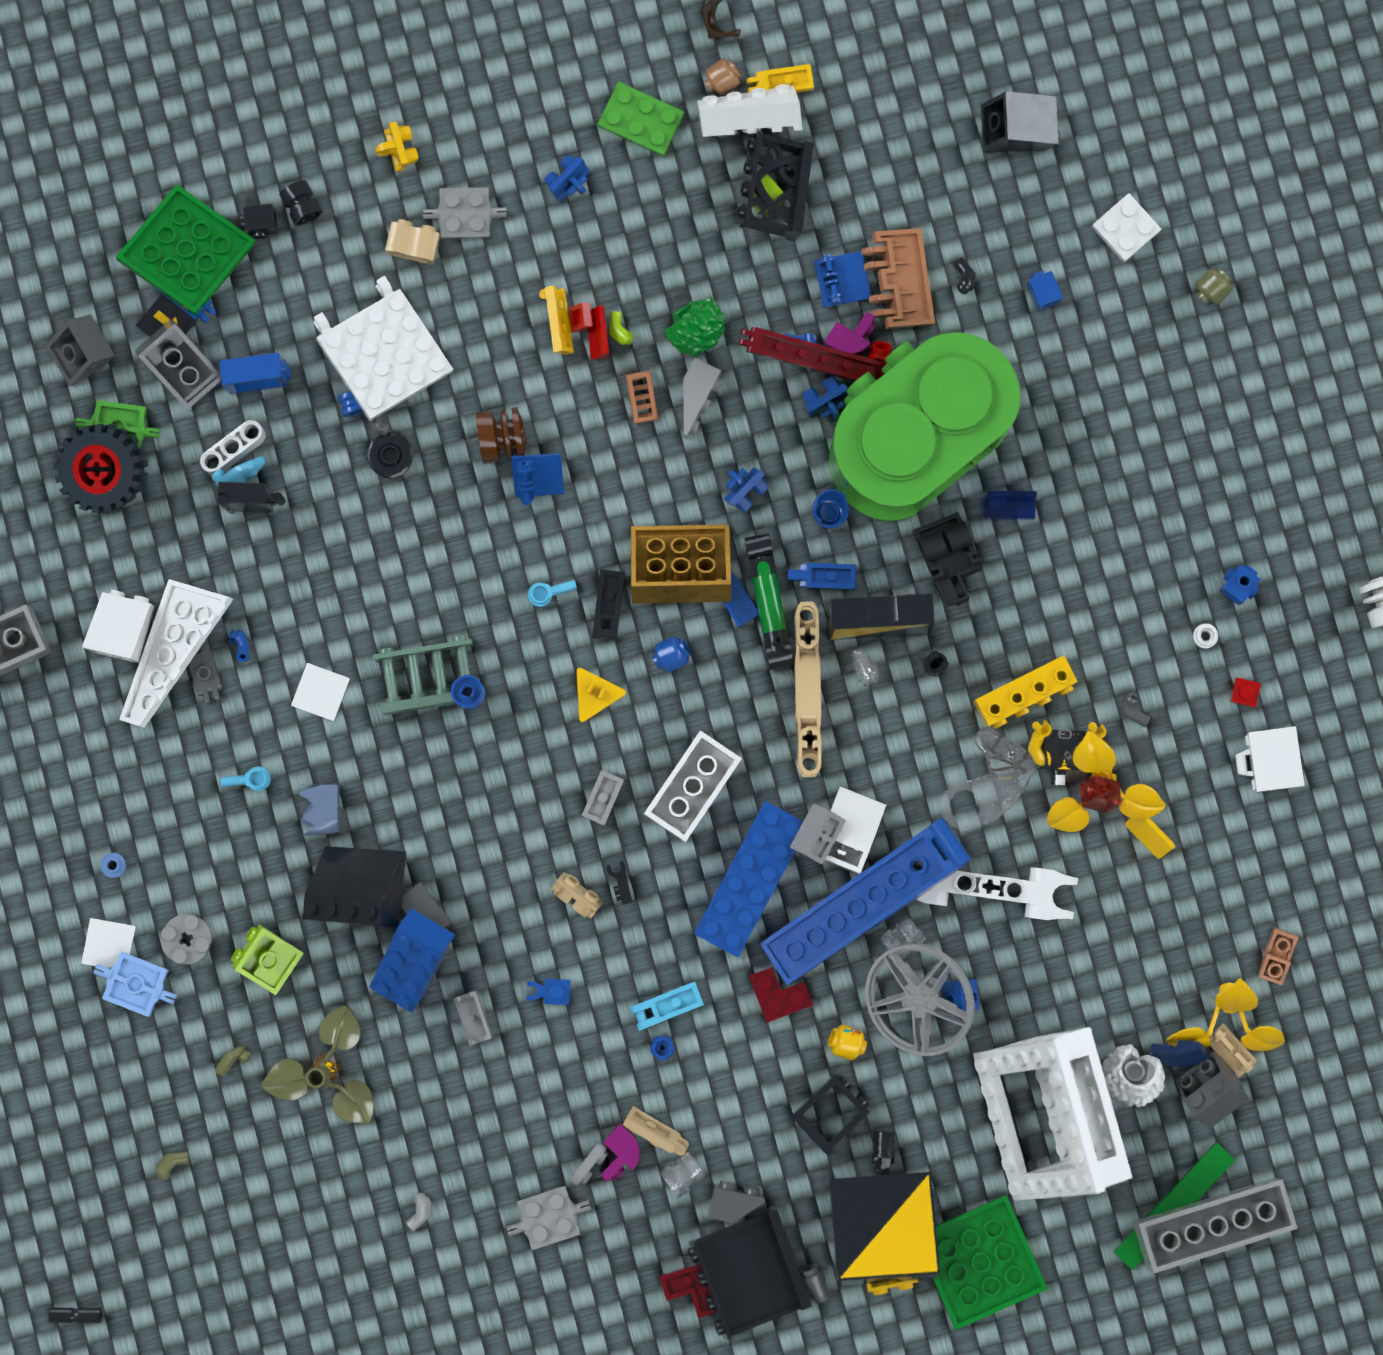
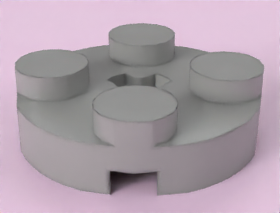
(199, 945)

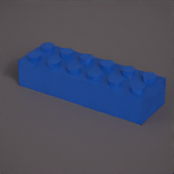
(750, 880)

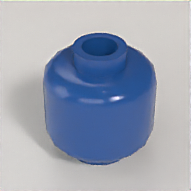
(671, 654)

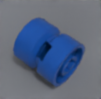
(468, 692)

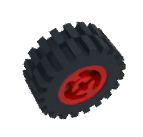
(99, 495)

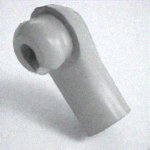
(423, 1211)

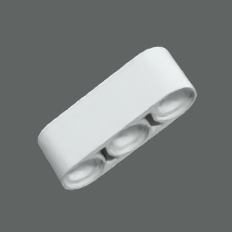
(238, 436)

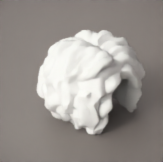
(1133, 1077)

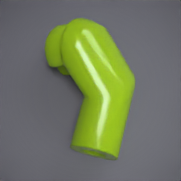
(617, 331)

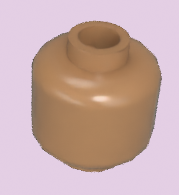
(722, 77)

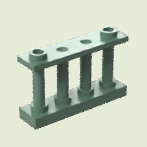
(418, 698)

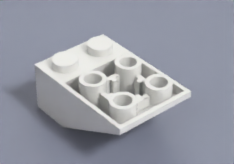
(858, 831)

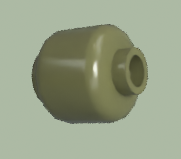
(1214, 286)

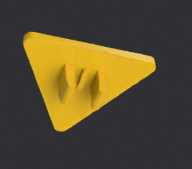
(595, 694)

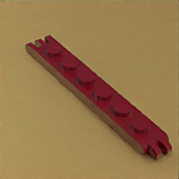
(809, 355)

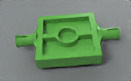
(124, 416)

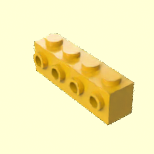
(1026, 691)

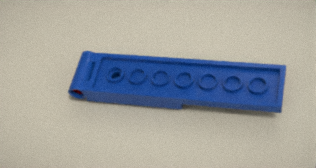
(866, 901)

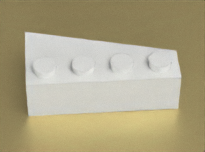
(750, 111)

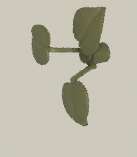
(288, 1080)

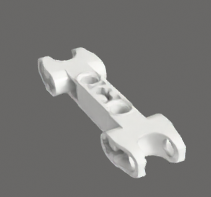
(1035, 893)

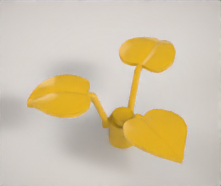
(1098, 757)
(1234, 998)

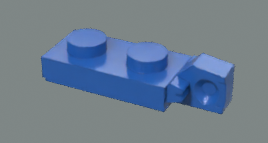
(825, 576)

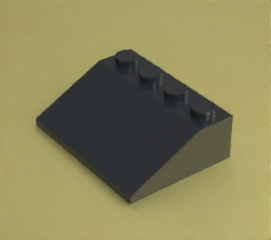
(356, 887)

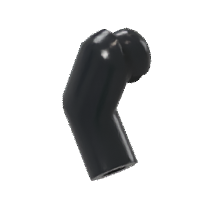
(968, 276)

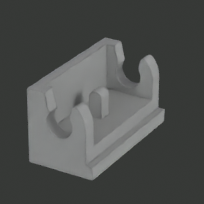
(817, 833)
(473, 1018)

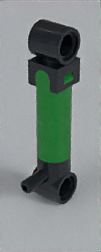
(769, 601)

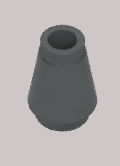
(815, 1282)

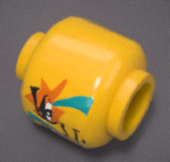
(847, 1042)

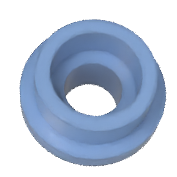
(121, 865)

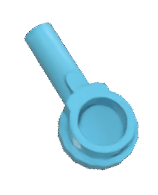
(541, 593)
(256, 779)

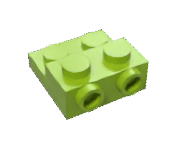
(266, 958)

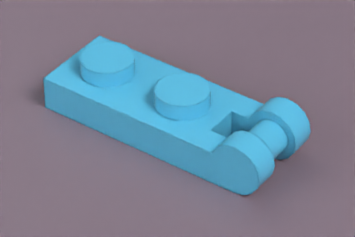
(668, 1005)

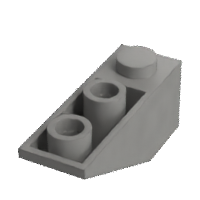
(697, 387)

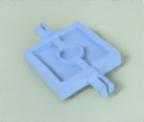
(135, 984)

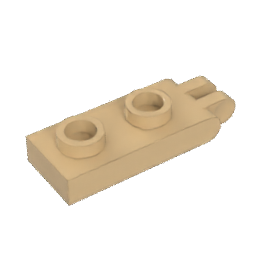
(655, 1132)

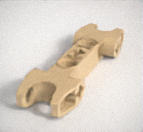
(807, 688)

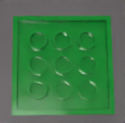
(185, 250)
(984, 1263)

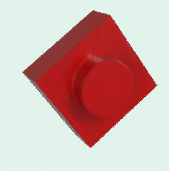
(580, 317)
(1245, 692)

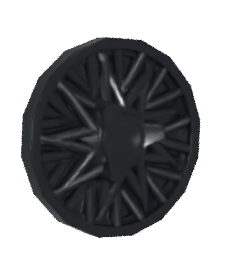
(390, 455)

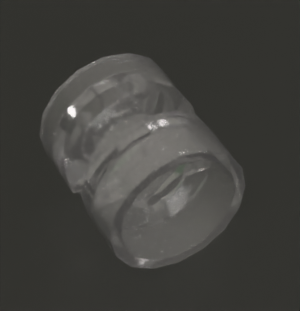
(904, 933)
(683, 1174)

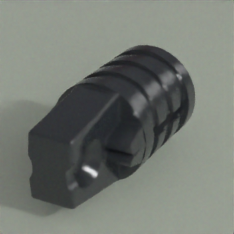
(883, 1151)

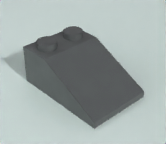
(179, 364)

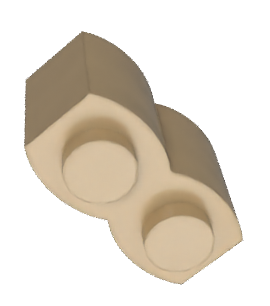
(412, 242)

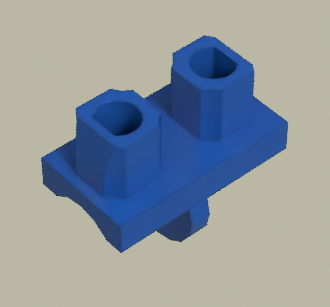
(570, 180)
(815, 403)
(753, 480)

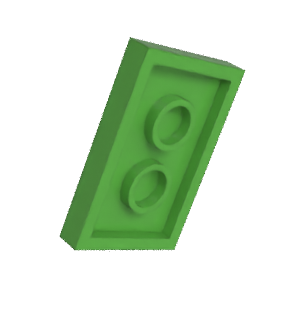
(641, 119)

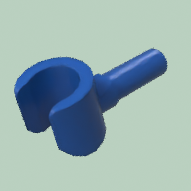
(807, 337)

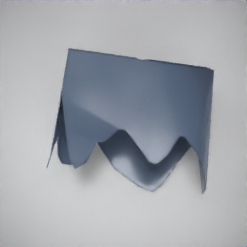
(324, 810)

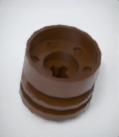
(500, 435)

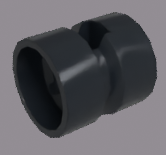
(302, 207)

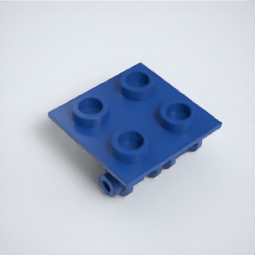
(842, 279)
(537, 476)

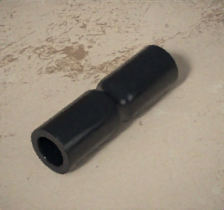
(78, 1315)

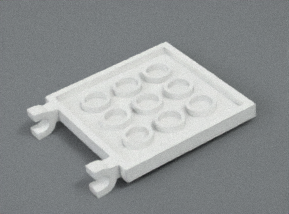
(383, 352)

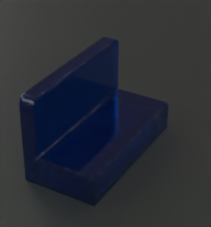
(1010, 505)

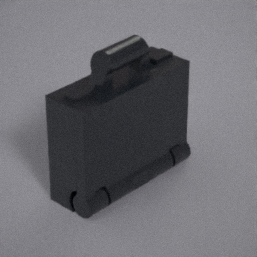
(248, 497)

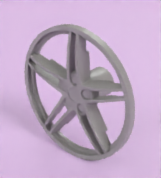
(921, 998)

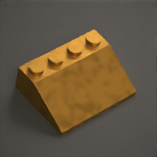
(680, 564)

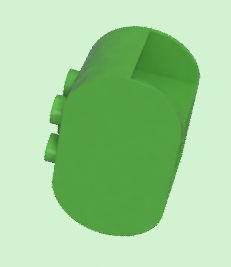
(921, 423)

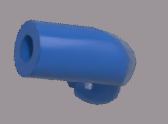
(243, 645)

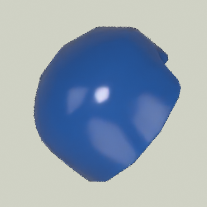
(830, 509)

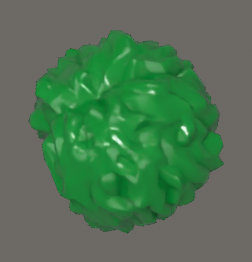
(696, 327)

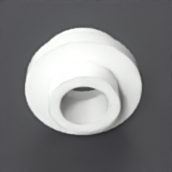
(1213, 636)

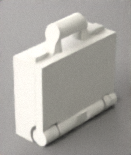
(1273, 759)

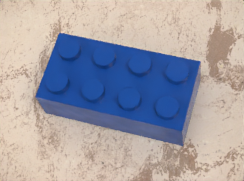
(411, 960)

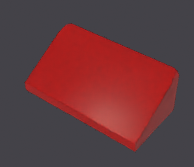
(598, 335)

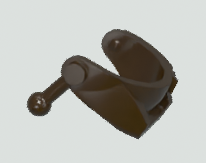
(714, 32)

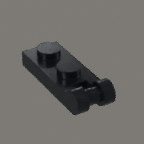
(608, 604)

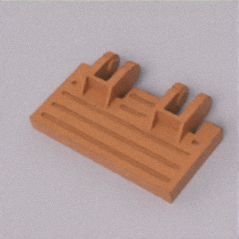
(904, 275)

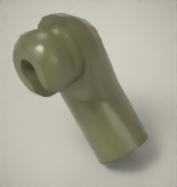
(230, 1057)
(168, 1162)

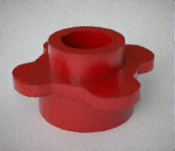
(879, 350)

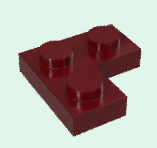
(777, 1002)
(685, 1282)

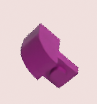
(849, 341)
(626, 1148)

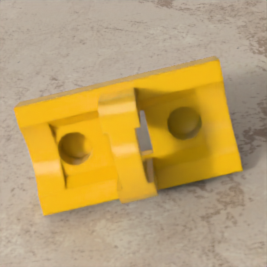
(394, 146)

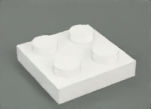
(1126, 228)

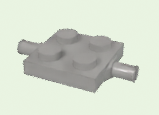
(464, 213)
(548, 1218)

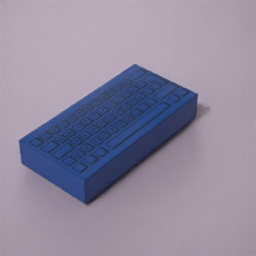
(741, 606)

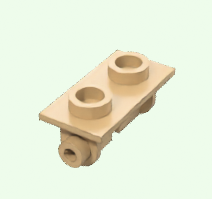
(586, 900)
(1231, 1051)

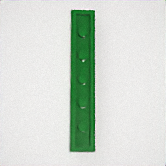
(1186, 1191)

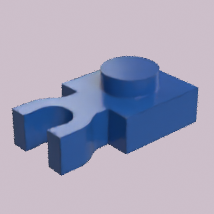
(554, 991)

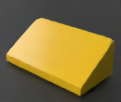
(1150, 836)

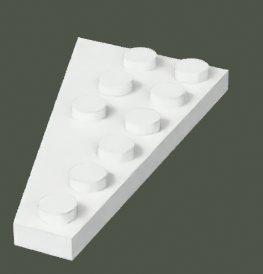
(176, 635)

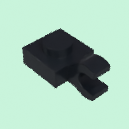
(621, 891)

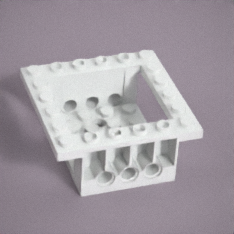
(1077, 1113)

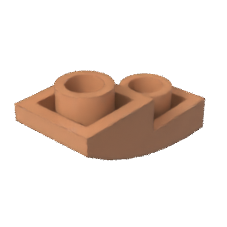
(1278, 956)

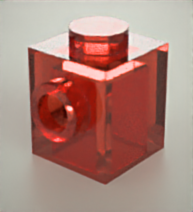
(1100, 794)

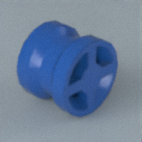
(349, 404)

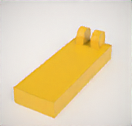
(558, 319)

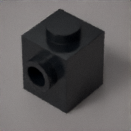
(259, 221)

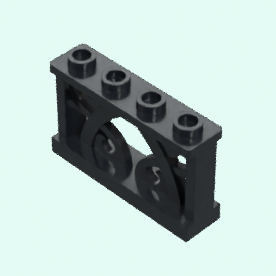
(797, 197)

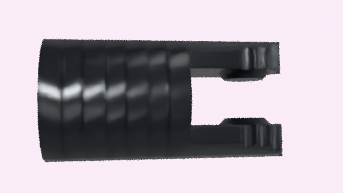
(933, 656)

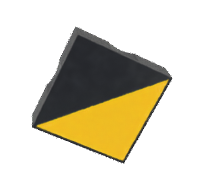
(880, 616)
(884, 1228)

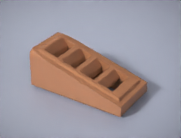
(633, 398)

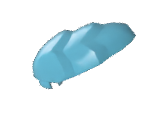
(241, 472)

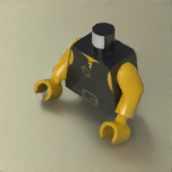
(1055, 748)

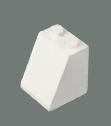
(120, 626)

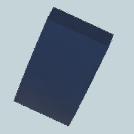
(1185, 1054)

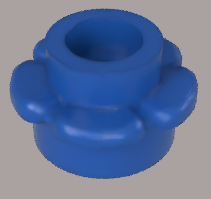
(662, 1054)

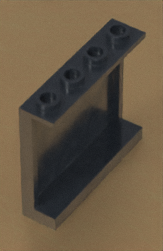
(749, 1274)

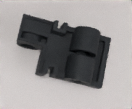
(949, 556)

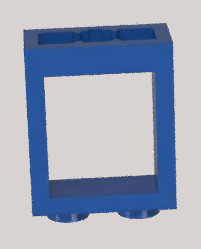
(254, 373)

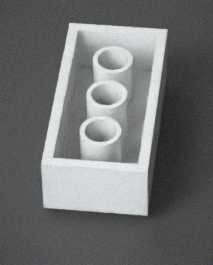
(692, 786)

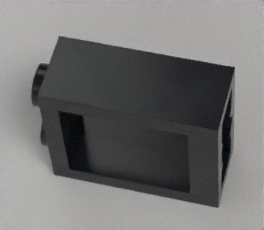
(812, 1132)

